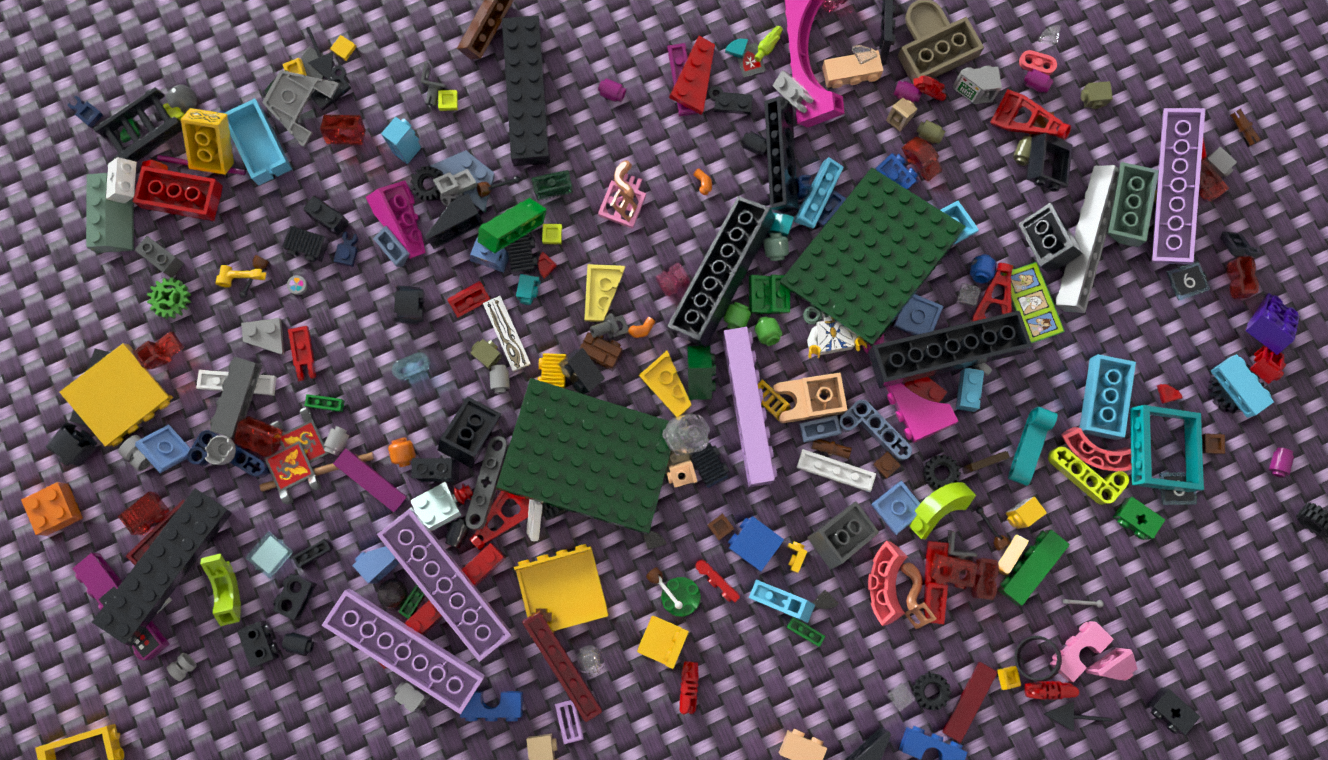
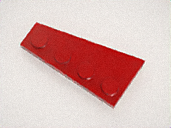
(693, 80)

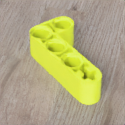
(1084, 471)

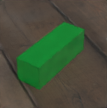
(324, 403)
(412, 602)
(805, 631)

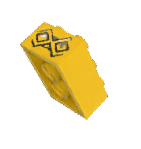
(207, 141)

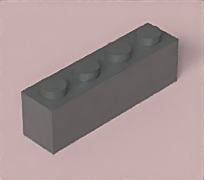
(236, 396)

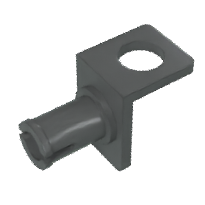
(433, 87)
(609, 326)
(963, 554)

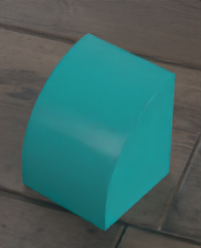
(781, 224)

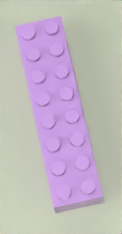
(1178, 185)
(748, 408)
(445, 584)
(403, 650)

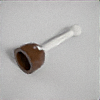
(655, 577)

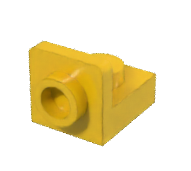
(796, 560)

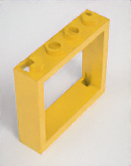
(110, 738)

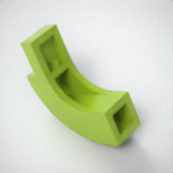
(938, 504)
(225, 589)

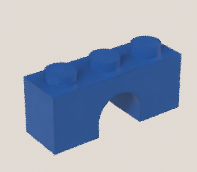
(509, 707)
(916, 742)

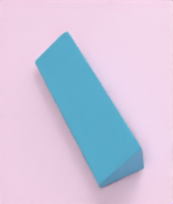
(819, 193)

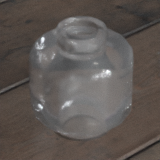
(590, 660)

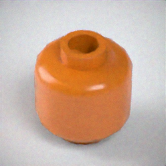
(401, 452)

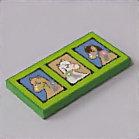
(1035, 304)

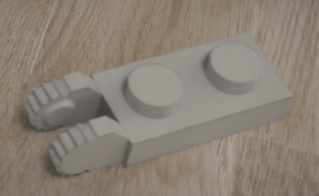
(792, 91)

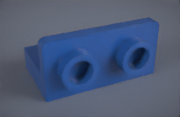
(896, 170)

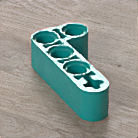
(1031, 444)

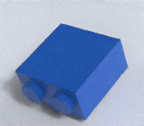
(755, 543)

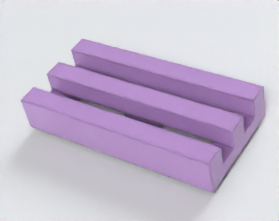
(580, 734)

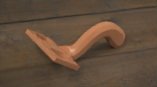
(628, 193)
(912, 571)

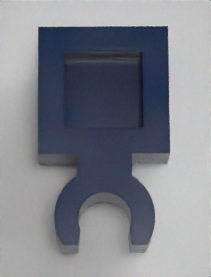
(86, 112)
(803, 186)
(345, 252)

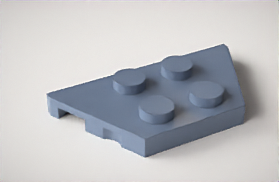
(477, 169)

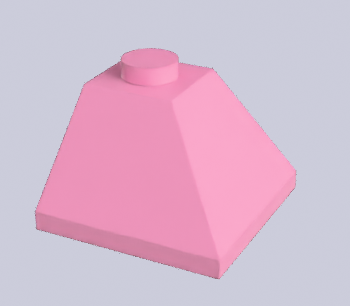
(1116, 664)

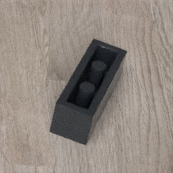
(312, 553)

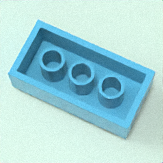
(1107, 397)

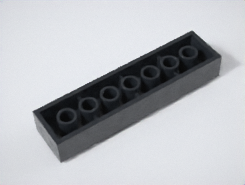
(526, 91)
(721, 271)
(949, 349)
(162, 568)

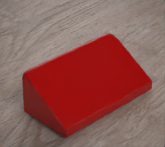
(468, 299)

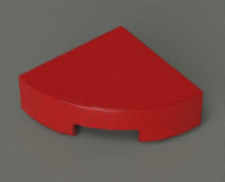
(154, 164)
(545, 265)
(1168, 393)

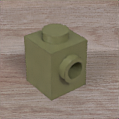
(1096, 94)
(486, 353)

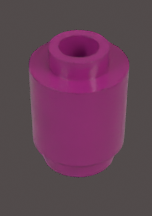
(1038, 81)
(612, 90)
(907, 91)
(1281, 462)

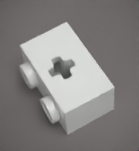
(121, 180)

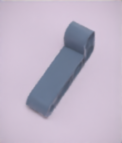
(876, 433)

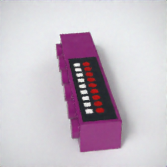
(101, 585)

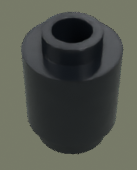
(754, 143)
(457, 533)
(298, 644)

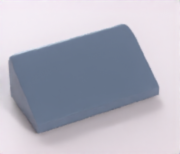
(392, 247)
(820, 428)

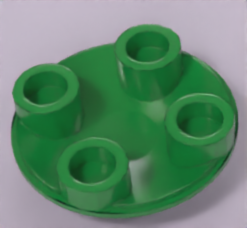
(684, 591)

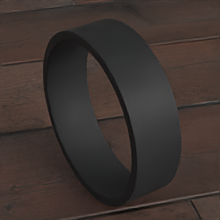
(1017, 658)

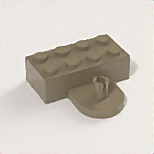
(937, 42)

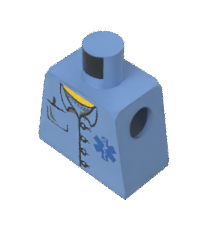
(487, 258)

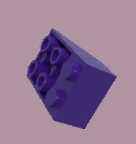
(1274, 324)

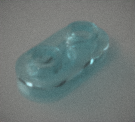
(411, 366)

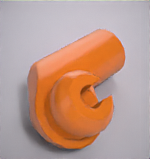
(706, 181)
(642, 330)

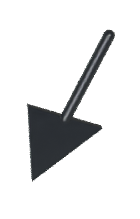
(323, 63)
(1065, 716)

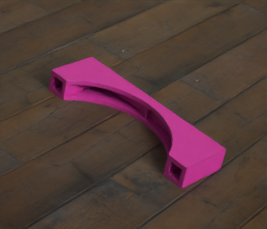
(826, 103)
(918, 415)

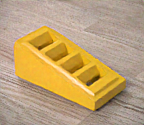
(785, 407)

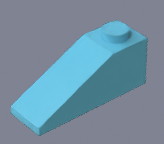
(782, 601)

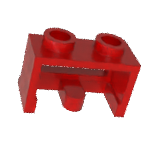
(1268, 365)

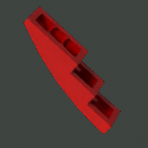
(935, 594)

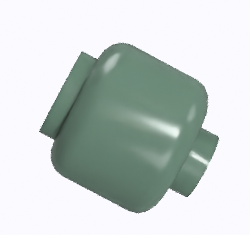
(776, 246)

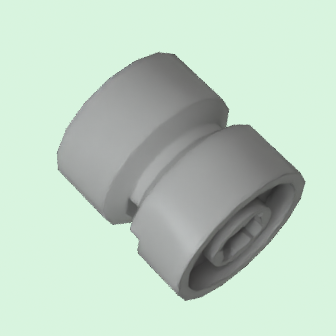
(131, 453)

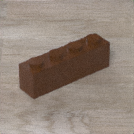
(483, 28)

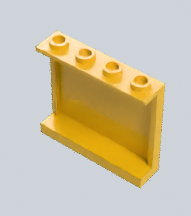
(116, 396)
(564, 585)

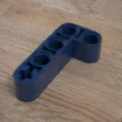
(201, 442)

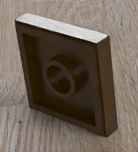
(985, 462)

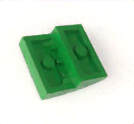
(768, 295)

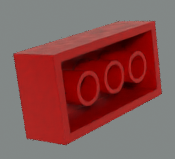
(177, 193)

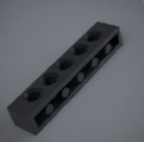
(781, 155)

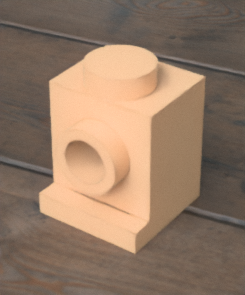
(684, 467)

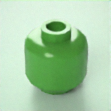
(737, 315)
(768, 331)

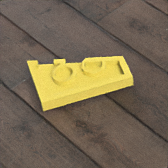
(600, 290)

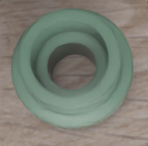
(808, 311)

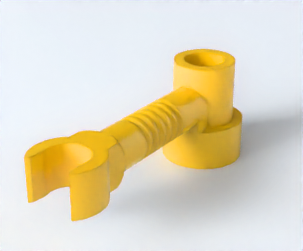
(226, 275)

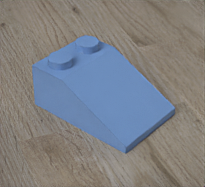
(375, 564)

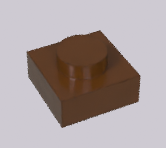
(1213, 443)
(886, 465)
(720, 526)
(547, 615)

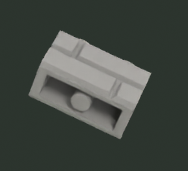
(411, 696)

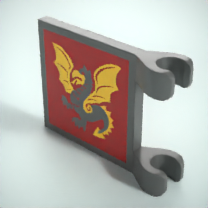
(307, 434)
(291, 468)

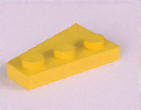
(666, 384)

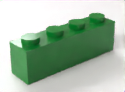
(511, 225)
(1033, 567)

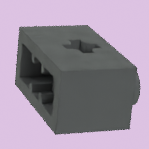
(159, 256)

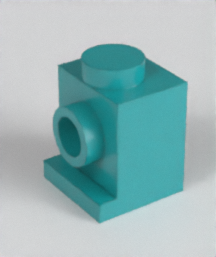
(527, 289)

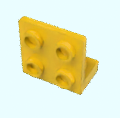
(662, 641)

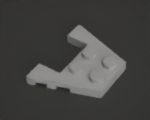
(290, 95)

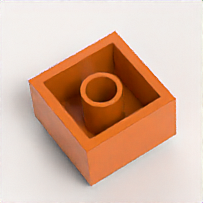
(51, 509)

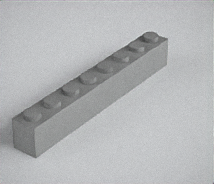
(1090, 236)

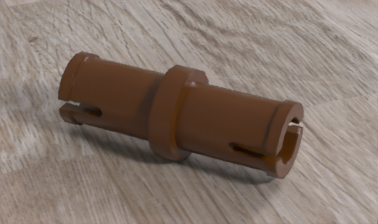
(1245, 127)
(832, 448)

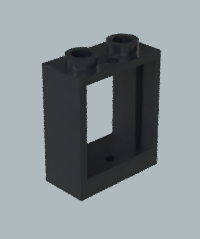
(1061, 165)
(433, 468)

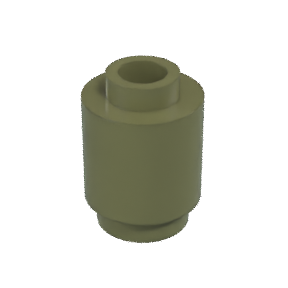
(930, 132)
(1022, 151)

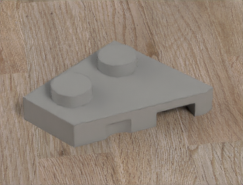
(264, 334)

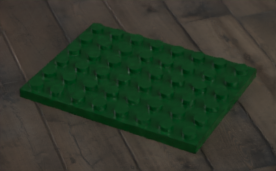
(872, 256)
(586, 456)

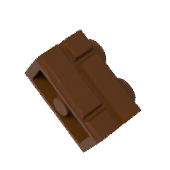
(602, 351)

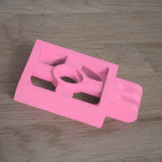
(613, 187)

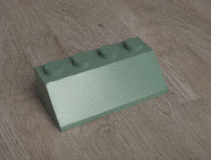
(1132, 204)
(107, 221)

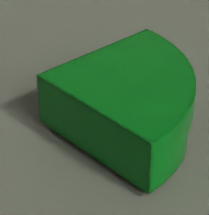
(124, 135)

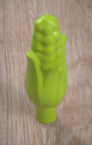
(768, 43)

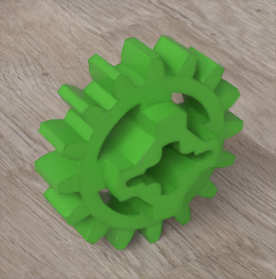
(177, 296)

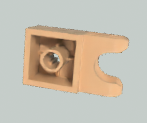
(807, 399)

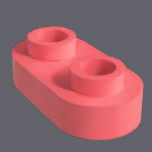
(1037, 61)

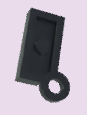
(324, 101)
(731, 102)
(1238, 245)

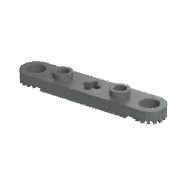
(484, 496)

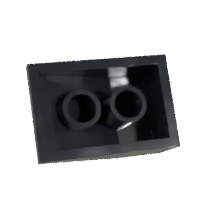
(455, 221)
(1050, 239)
(468, 432)
(873, 747)

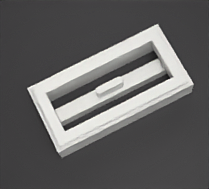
(534, 520)

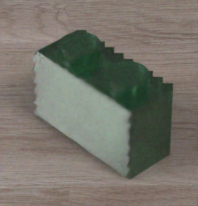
(552, 185)

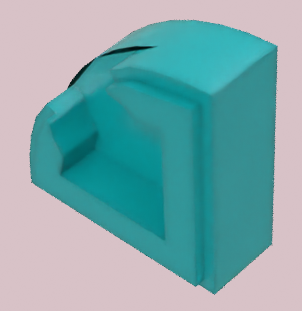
(737, 47)

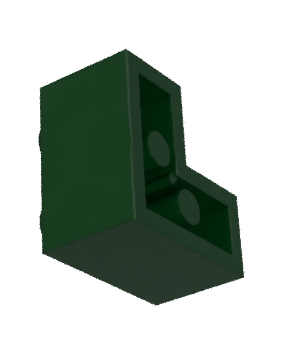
(700, 372)

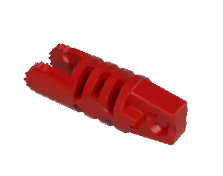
(930, 87)
(688, 688)
(1051, 690)

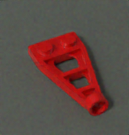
(1009, 108)
(987, 299)
(489, 535)

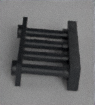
(155, 136)

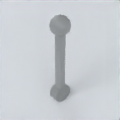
(1099, 603)

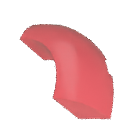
(1091, 454)
(883, 583)

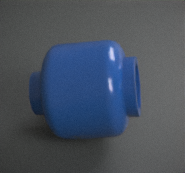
(983, 268)

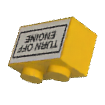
(1025, 513)

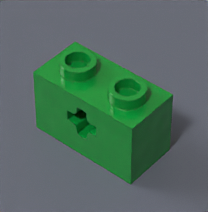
(1149, 520)

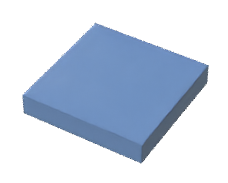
(918, 316)
(163, 448)
(897, 507)

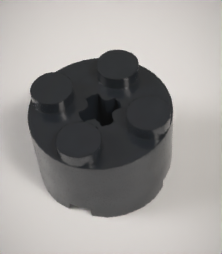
(408, 304)
(71, 445)

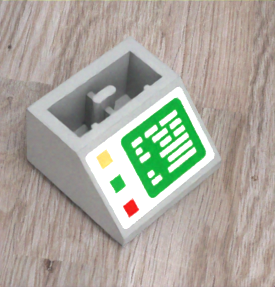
(978, 84)

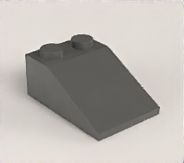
(843, 535)

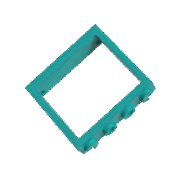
(1142, 449)

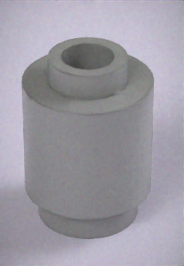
(499, 379)
(336, 441)

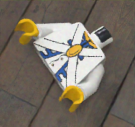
(830, 338)

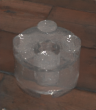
(686, 434)

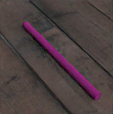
(185, 162)

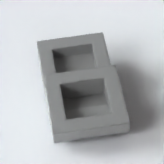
(455, 184)

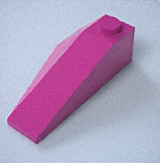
(395, 210)

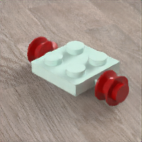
(439, 505)

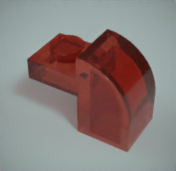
(924, 156)
(157, 354)

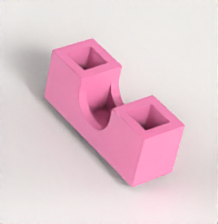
(1090, 635)

